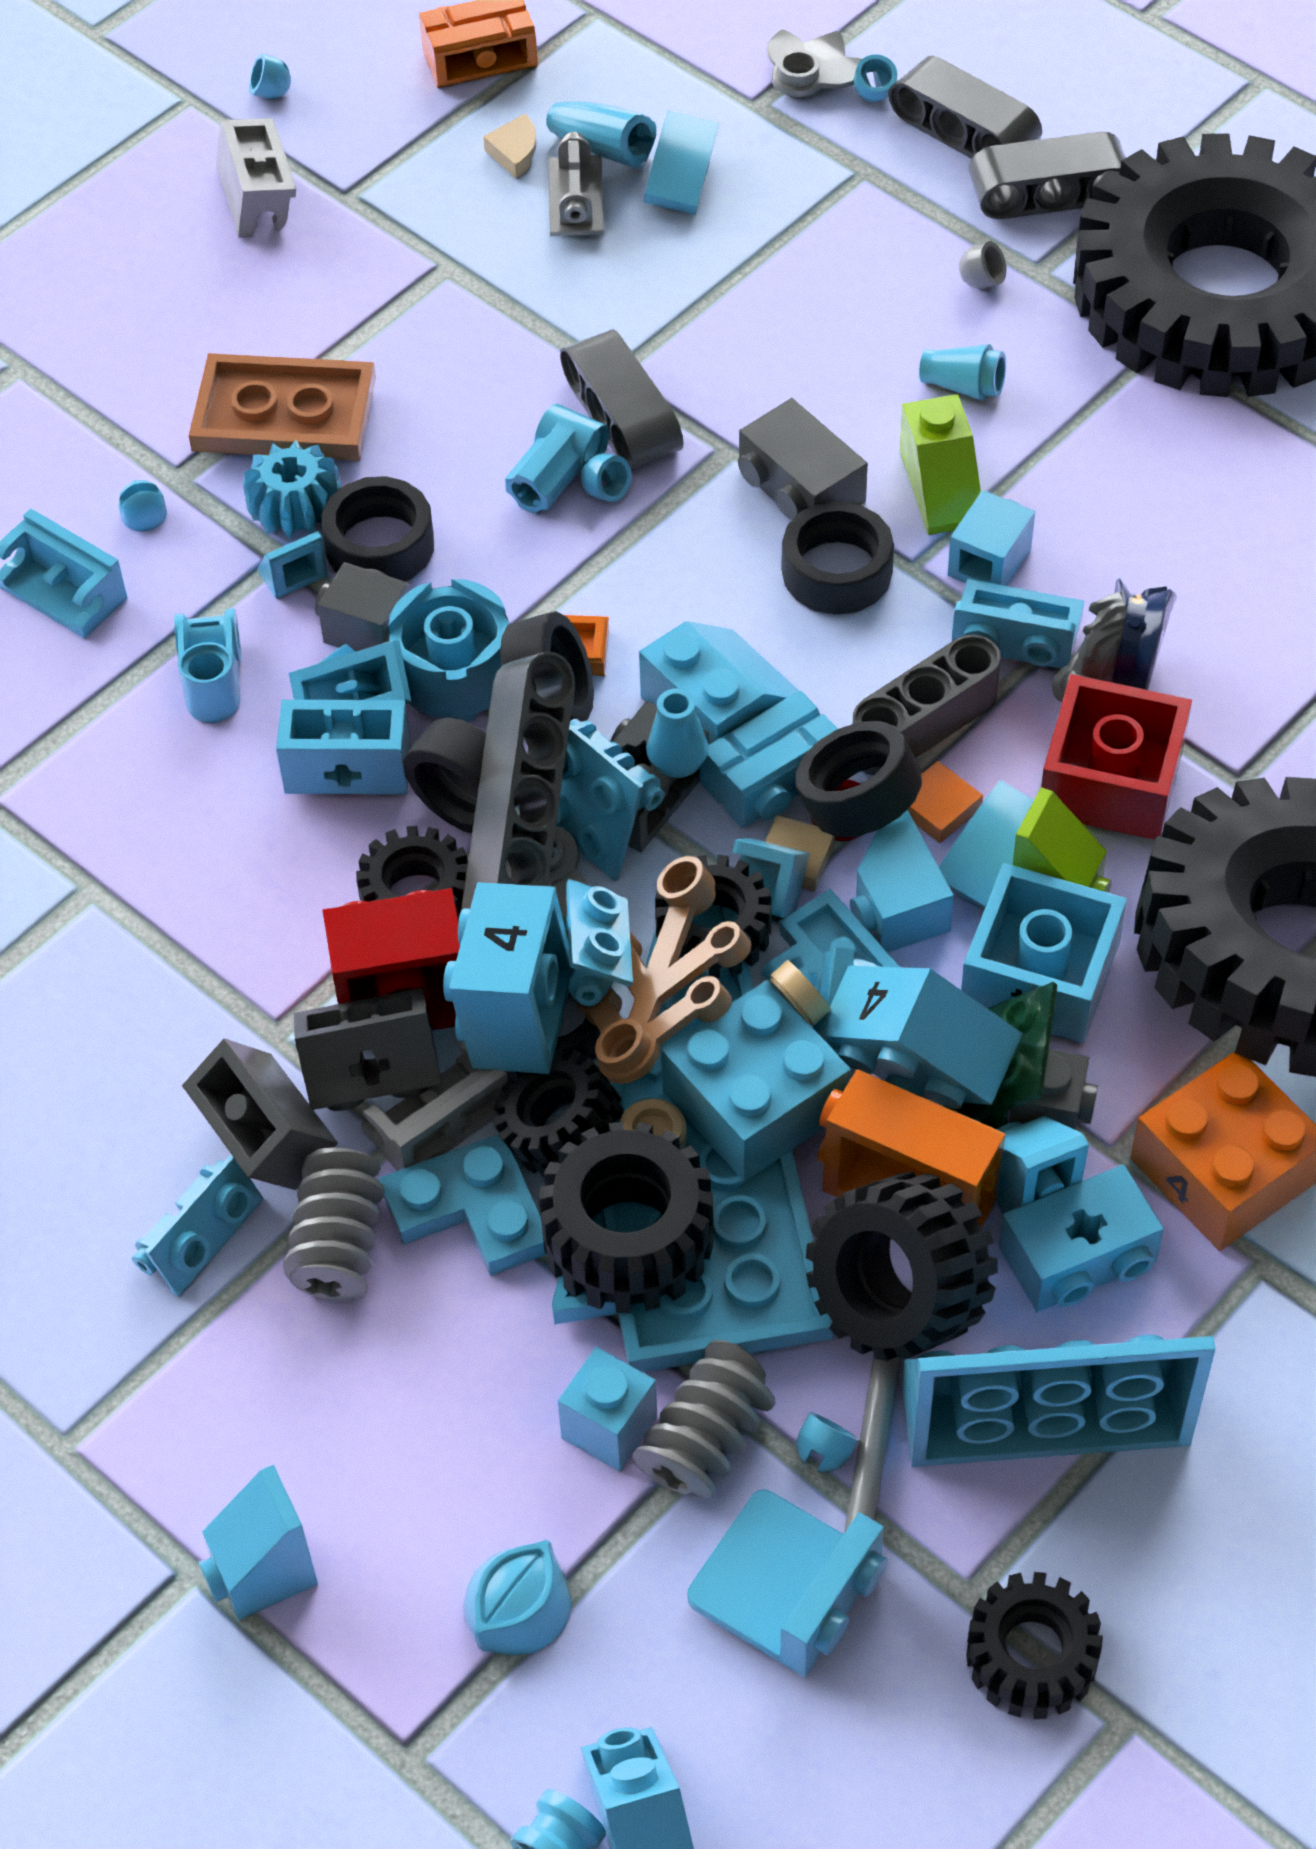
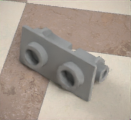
(575, 189)

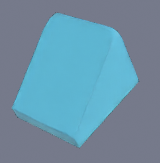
(294, 565)

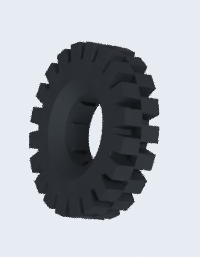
(1188, 203)
(1202, 923)

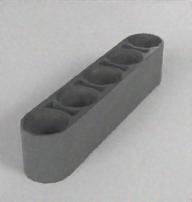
(512, 773)

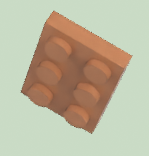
(278, 400)

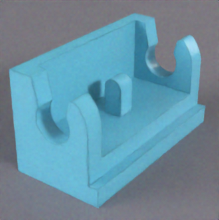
(60, 574)

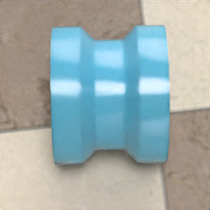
(559, 1825)

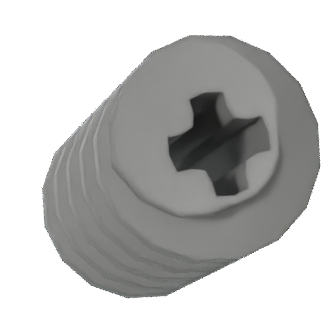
(334, 1224)
(705, 1421)

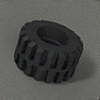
(627, 1169)
(857, 1273)

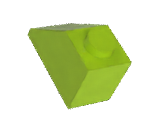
(939, 460)
(1059, 844)

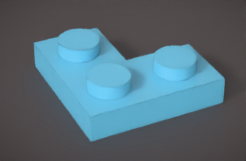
(470, 1186)

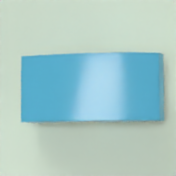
(681, 162)
(985, 844)

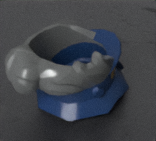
(1122, 639)

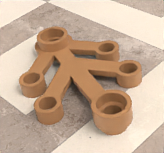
(633, 1044)

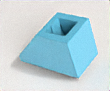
(636, 1791)

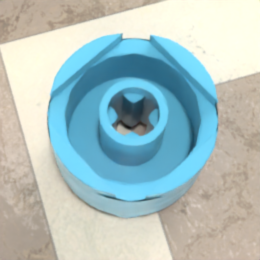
(450, 646)

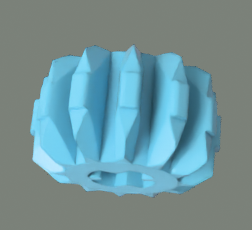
(290, 488)

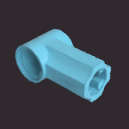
(560, 449)

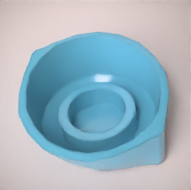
(518, 1600)

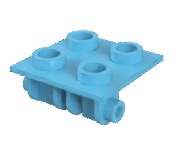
(602, 796)

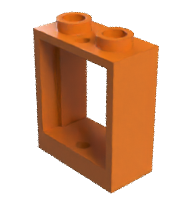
(888, 1131)

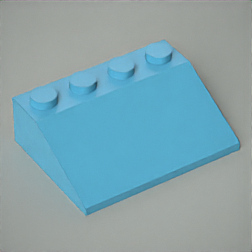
(1054, 1399)

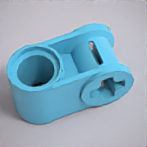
(209, 664)

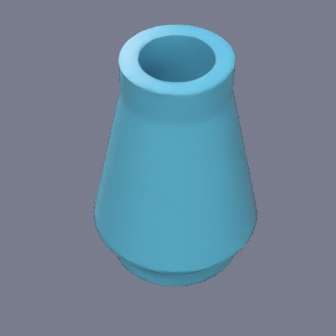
(966, 370)
(676, 737)

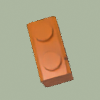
(477, 40)

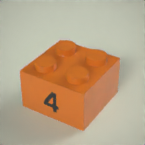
(1227, 1149)

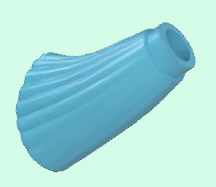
(610, 130)

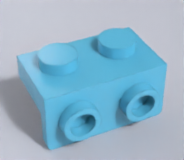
(1020, 622)

